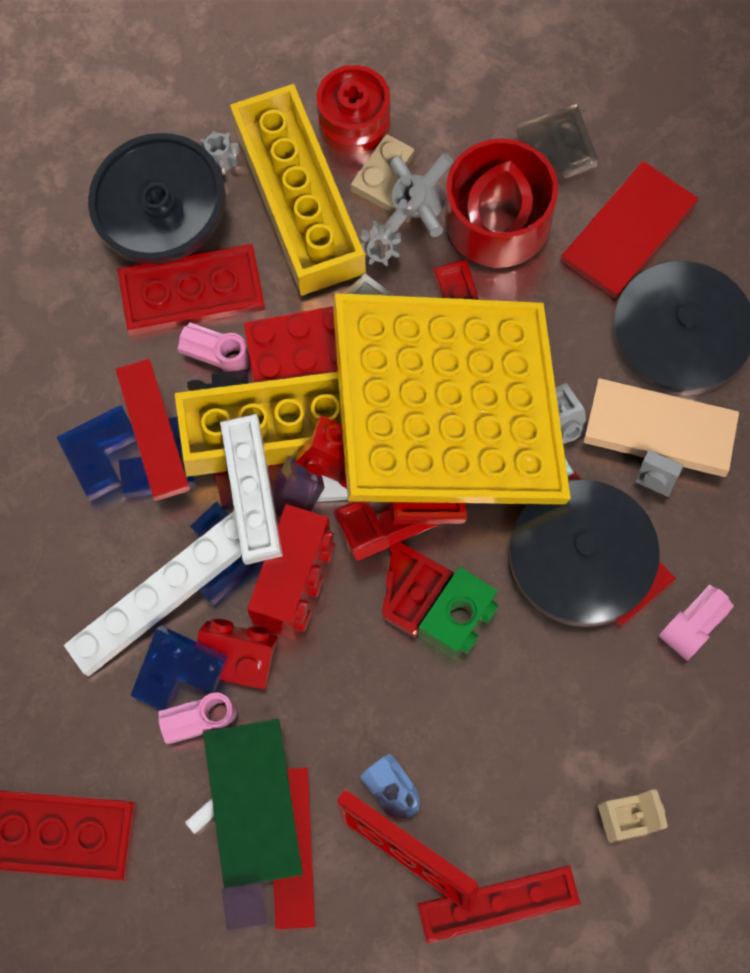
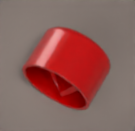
(506, 173)

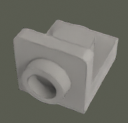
(571, 414)

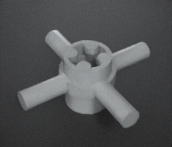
(419, 195)

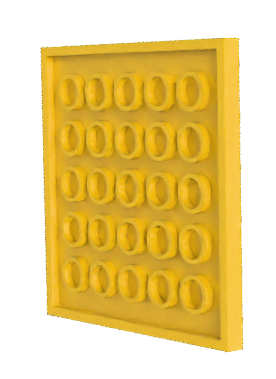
(448, 401)

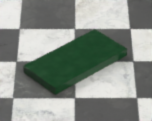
(252, 804)

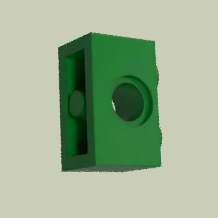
(463, 592)

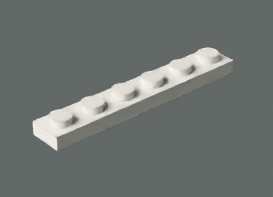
(156, 597)

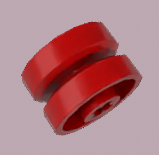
(353, 109)

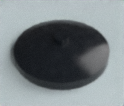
(157, 198)
(683, 327)
(585, 557)

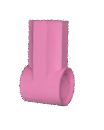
(213, 347)
(691, 629)
(194, 718)

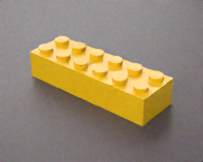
(298, 190)
(285, 413)

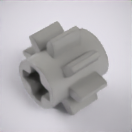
(222, 150)
(382, 233)

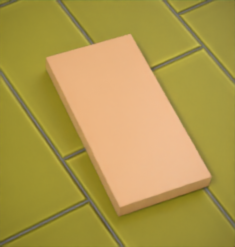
(674, 427)

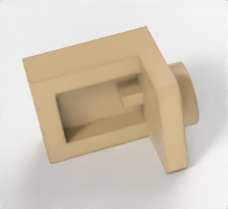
(633, 816)

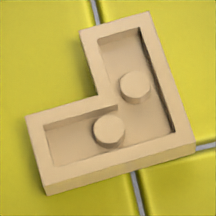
(377, 177)

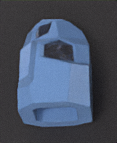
(391, 788)

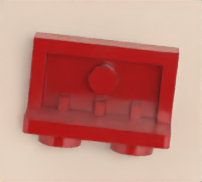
(324, 451)
(248, 651)

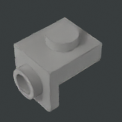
(659, 473)

